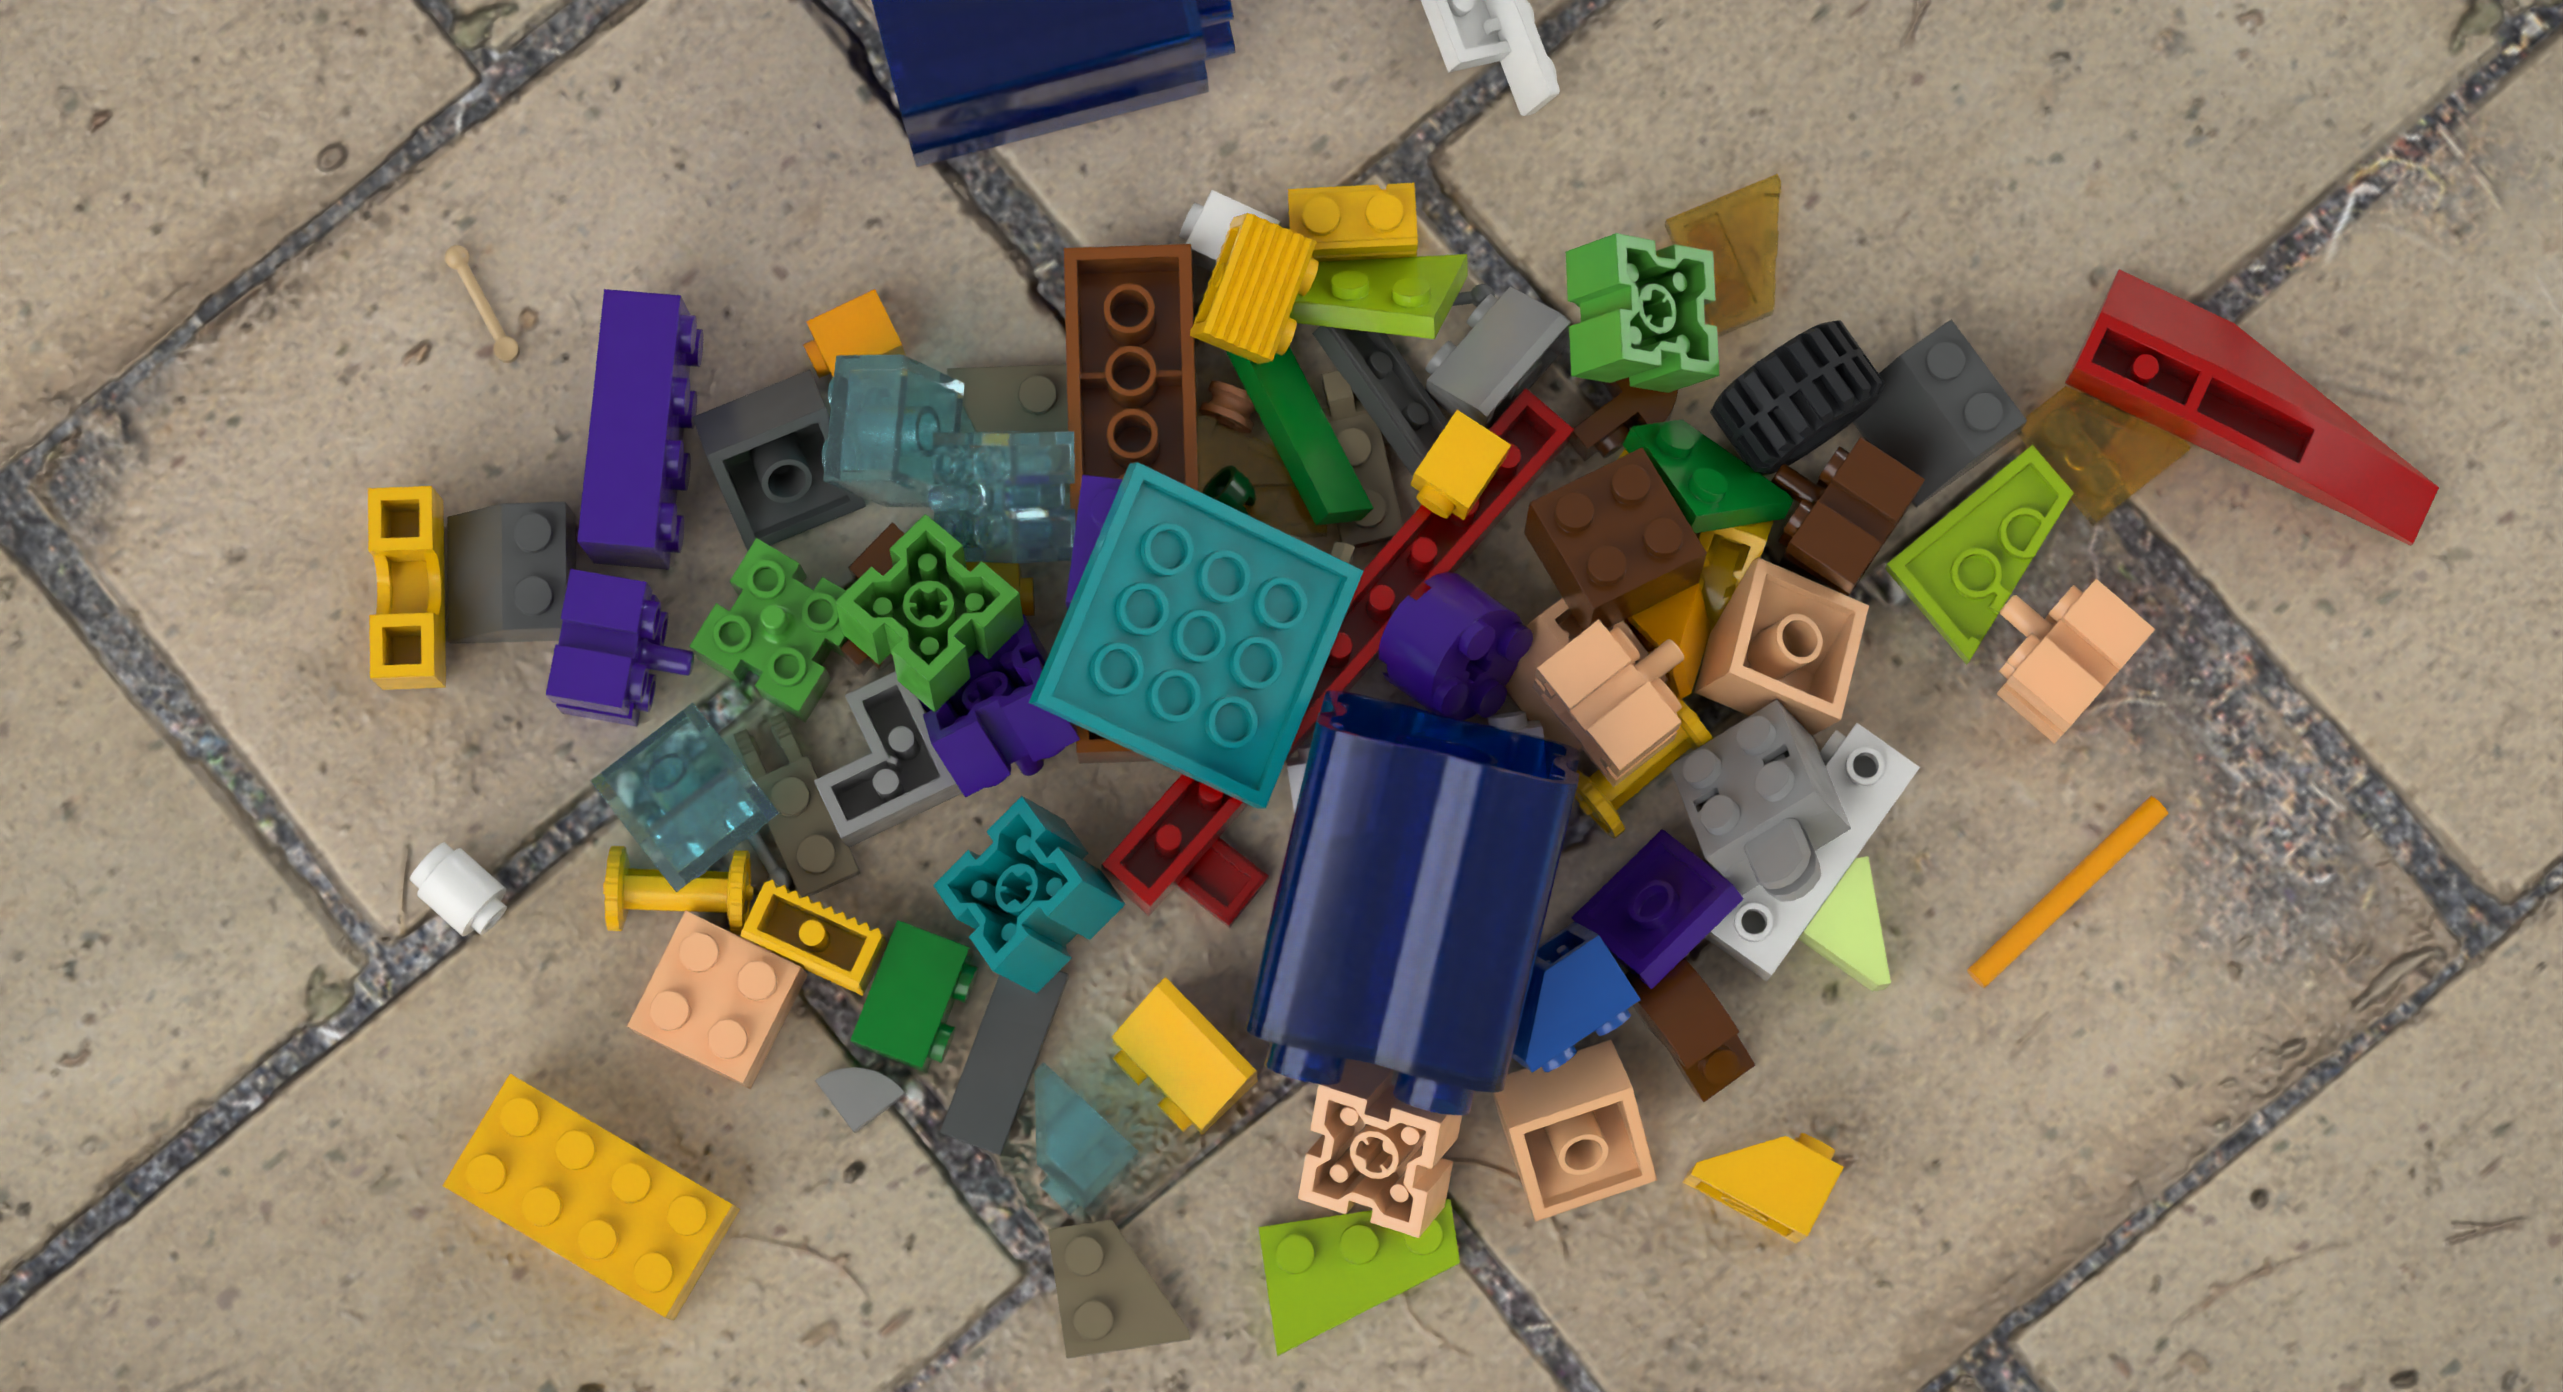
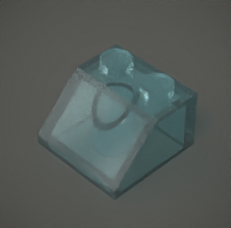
(1077, 1147)

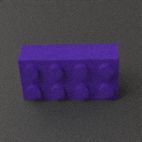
(638, 430)

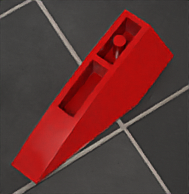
(2243, 404)

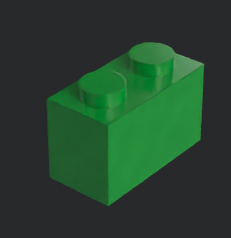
(914, 997)

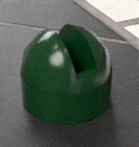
(1231, 488)

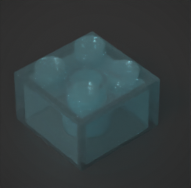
(885, 426)
(685, 797)

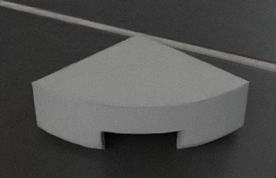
(859, 1094)

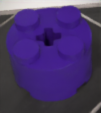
(1454, 648)

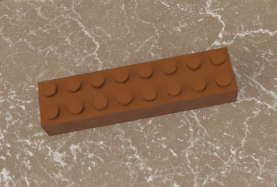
(1130, 380)

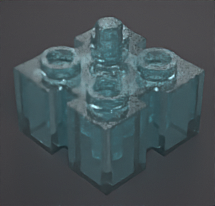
(1005, 493)

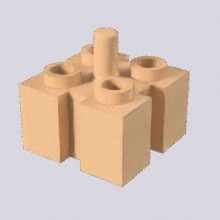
(2068, 655)
(1609, 700)
(1378, 1152)

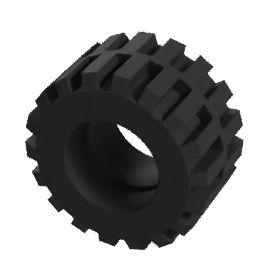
(1797, 397)

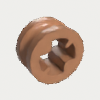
(1229, 406)

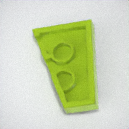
(1981, 549)

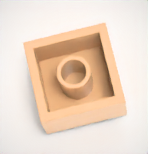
(717, 999)

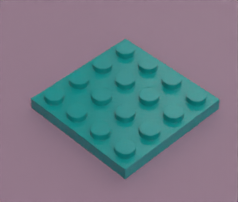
(1196, 636)

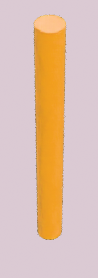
(2067, 892)

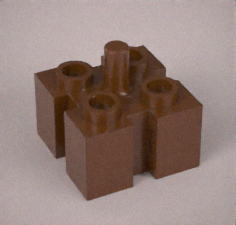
(1844, 514)

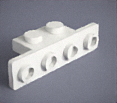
(1495, 31)

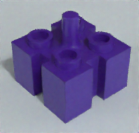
(608, 646)
(991, 718)

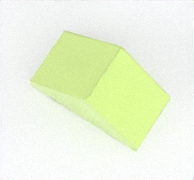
(1850, 930)

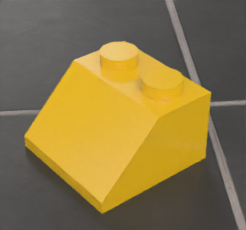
(1182, 1058)
(1772, 1182)

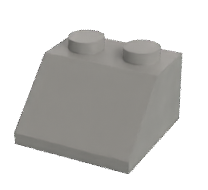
(1500, 357)

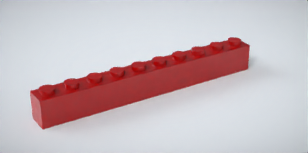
(1196, 815)

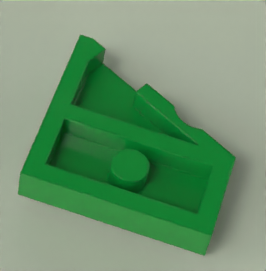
(1707, 480)

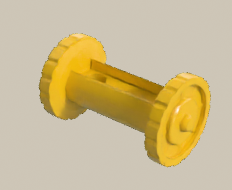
(1601, 799)
(649, 890)

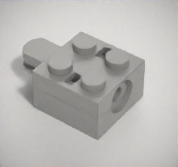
(1762, 803)

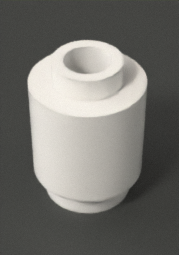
(459, 890)

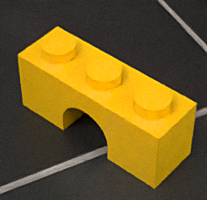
(410, 575)

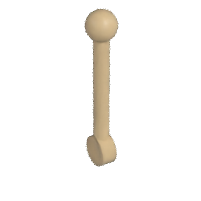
(505, 347)

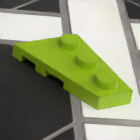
(1384, 294)
(1344, 1265)

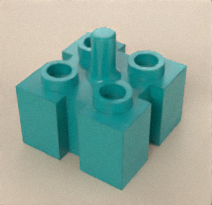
(1029, 895)

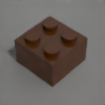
(1614, 541)

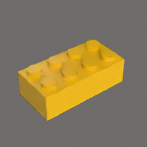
(591, 1197)

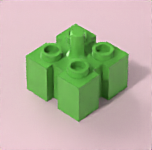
(1642, 313)
(930, 612)
(775, 631)

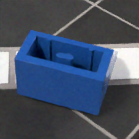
(1569, 996)

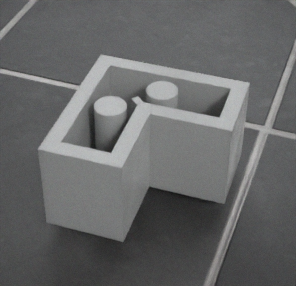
(898, 776)

